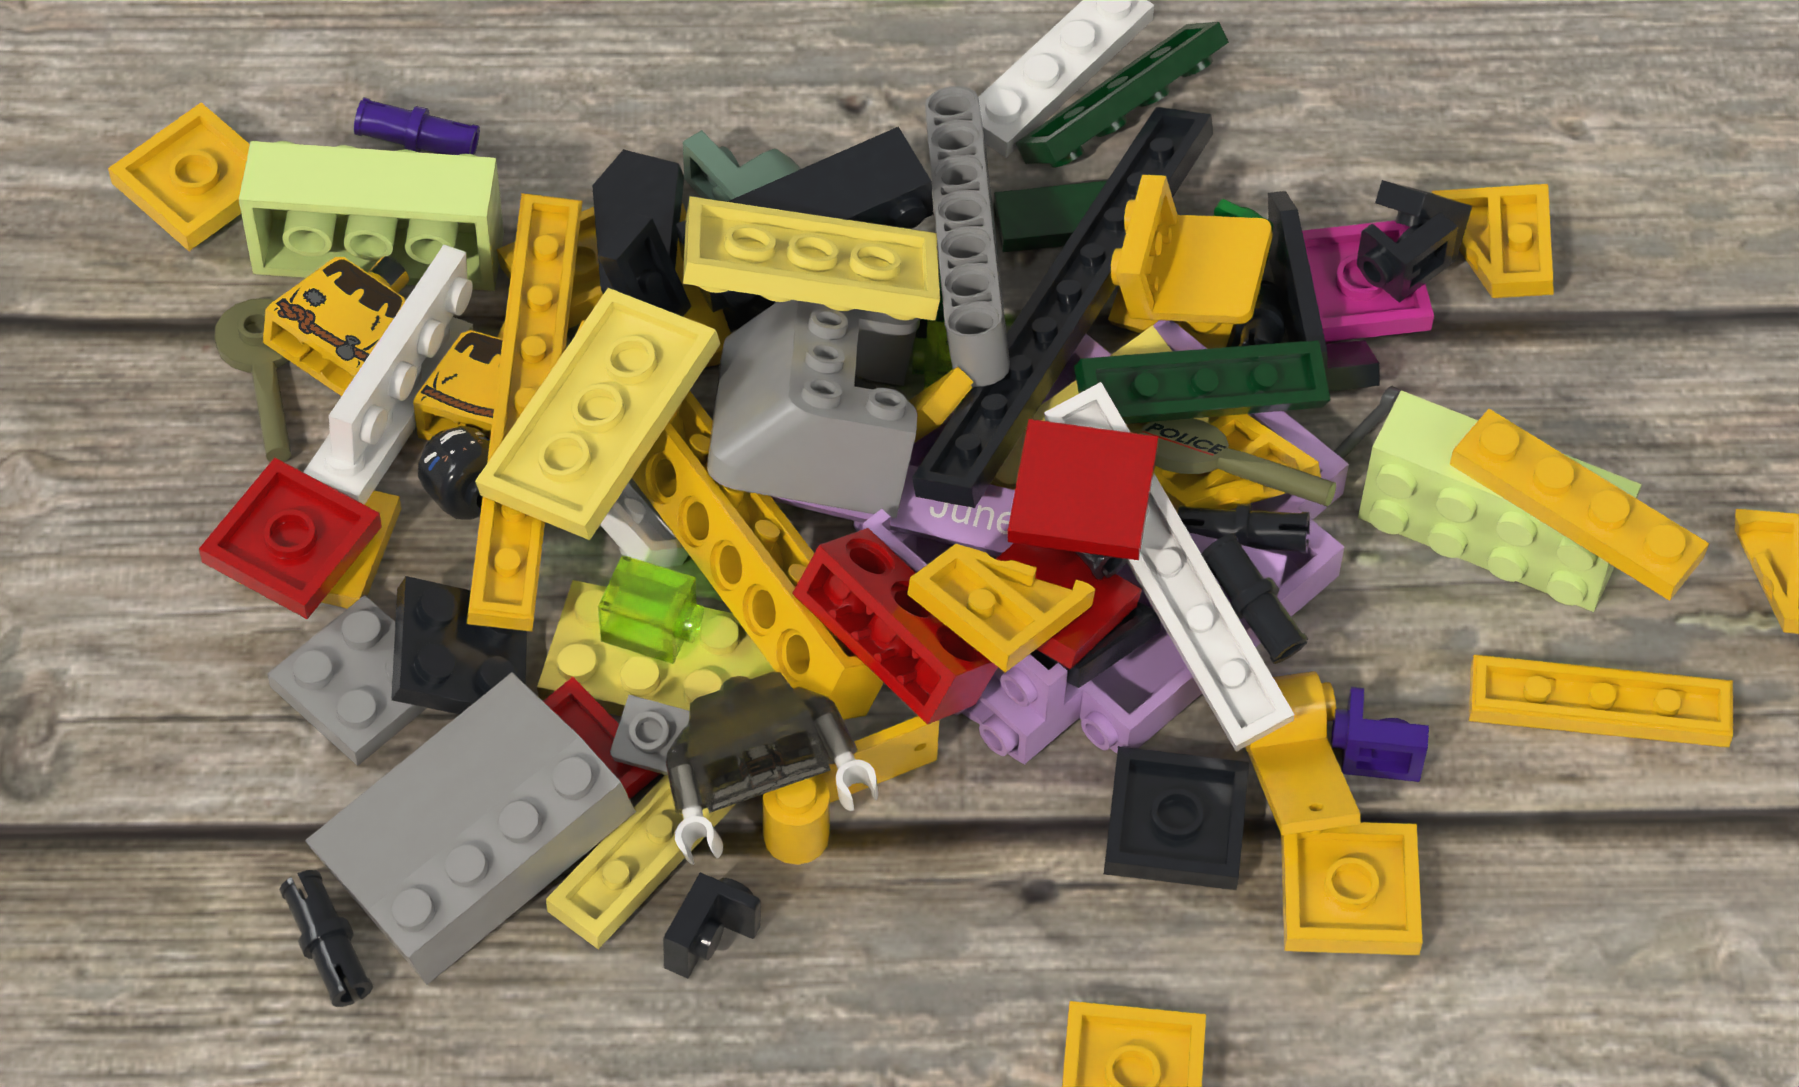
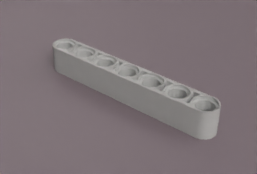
(966, 236)

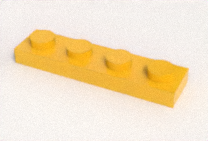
(1579, 504)

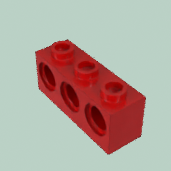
(863, 599)

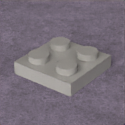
(345, 681)

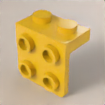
(1188, 263)

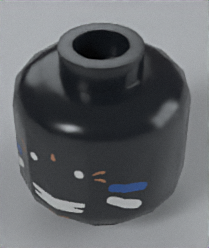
(451, 467)

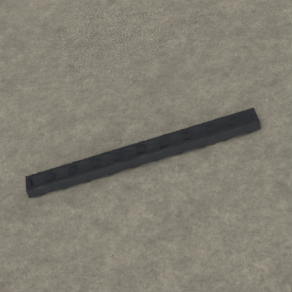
(1055, 317)

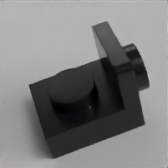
(1419, 206)
(1410, 261)
(702, 919)

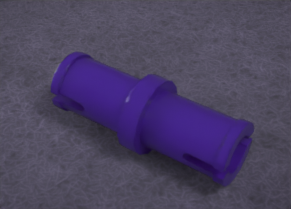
(415, 129)

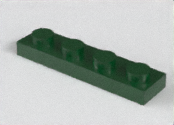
(1135, 85)
(1210, 381)

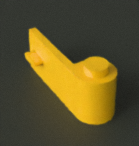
(1299, 764)
(799, 814)

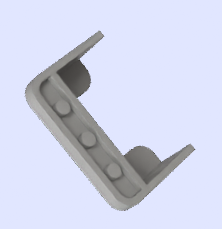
(795, 420)

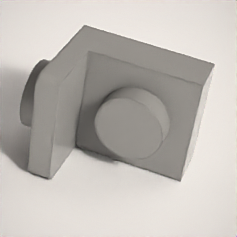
(647, 733)

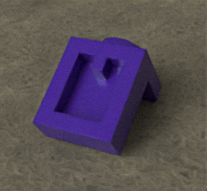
(1378, 747)

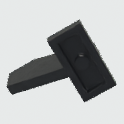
(637, 230)
(1345, 363)

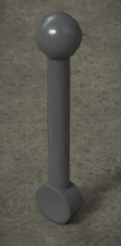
(1385, 406)

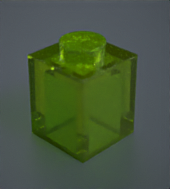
(649, 609)

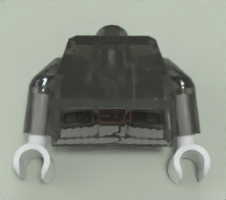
(752, 742)

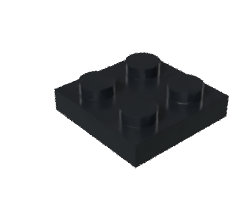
(441, 657)
(1177, 818)

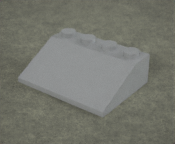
(472, 826)

